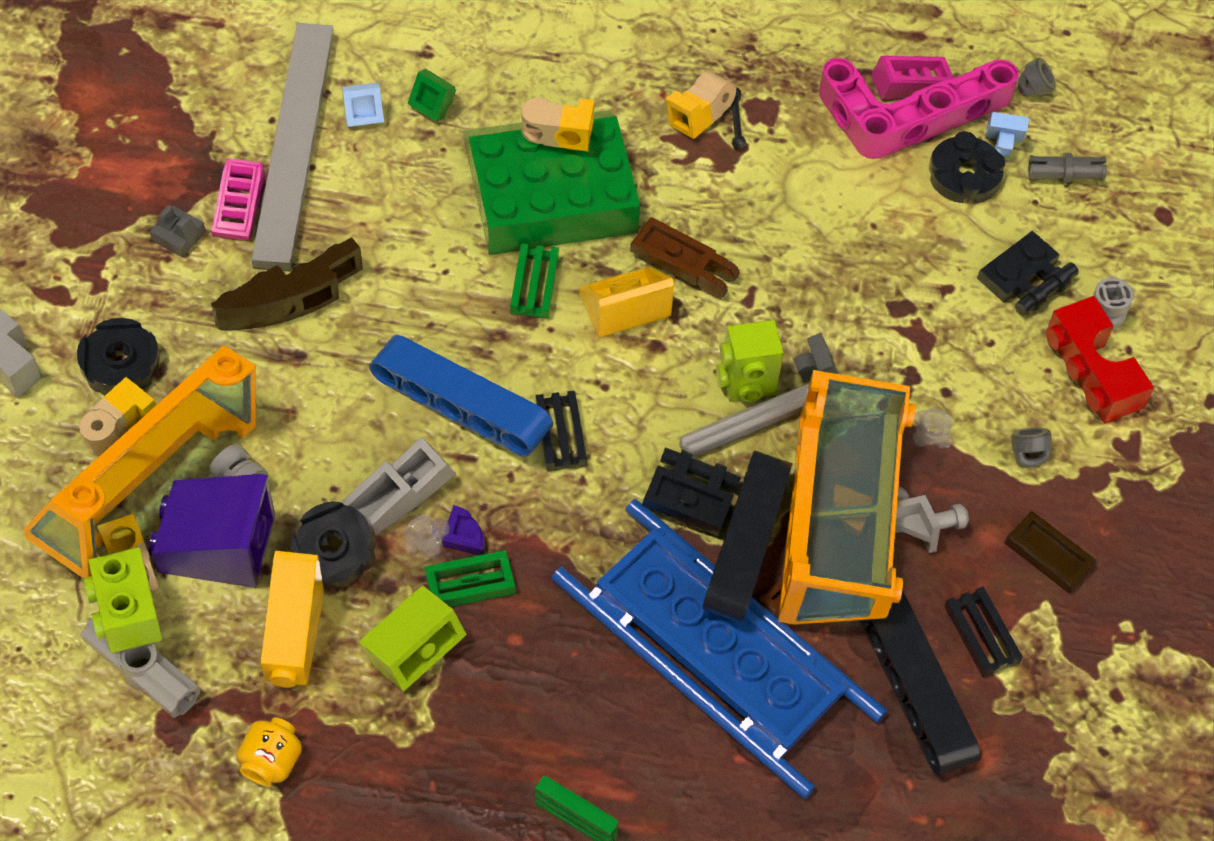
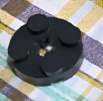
(971, 152)
(115, 335)
(345, 523)

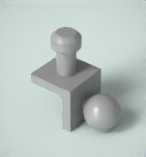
(919, 520)

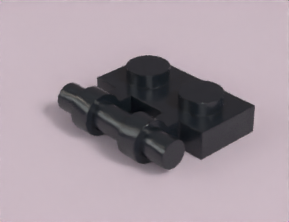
(1022, 264)
(690, 499)

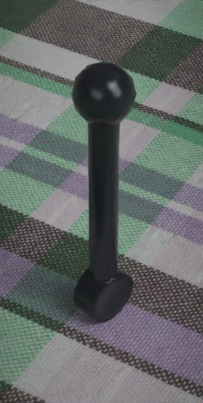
(738, 141)

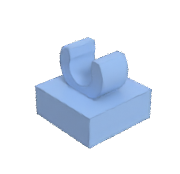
(363, 104)
(1006, 131)

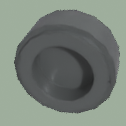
(1039, 77)
(1032, 440)

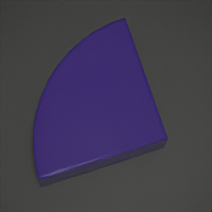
(464, 533)

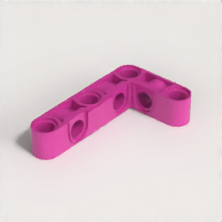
(884, 128)

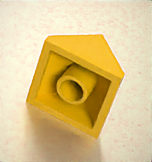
(628, 300)

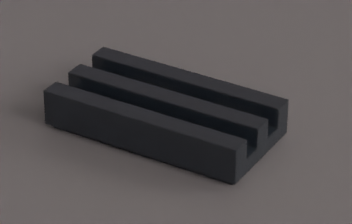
(557, 402)
(995, 622)

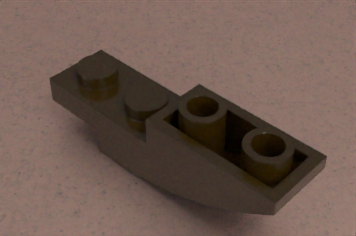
(277, 297)

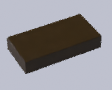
(1050, 552)

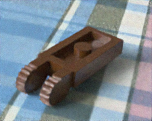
(684, 257)

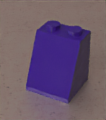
(215, 529)

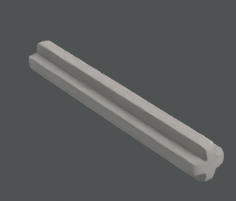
(744, 422)

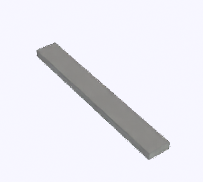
(293, 147)

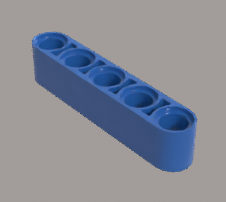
(461, 395)

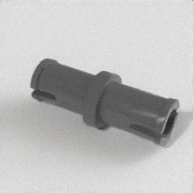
(1066, 167)

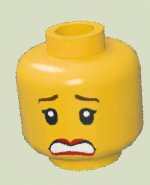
(268, 751)

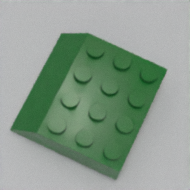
(551, 192)

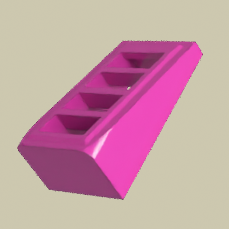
(893, 85)
(239, 176)

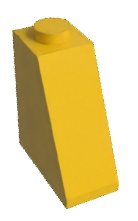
(292, 618)

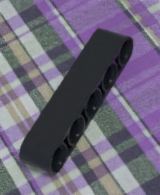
(747, 536)
(922, 689)

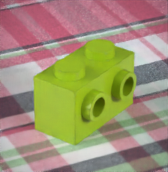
(750, 361)
(123, 599)
(412, 638)

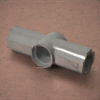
(157, 678)

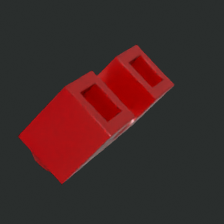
(1109, 386)

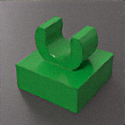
(431, 95)

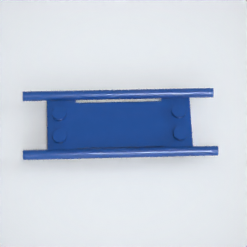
(752, 665)

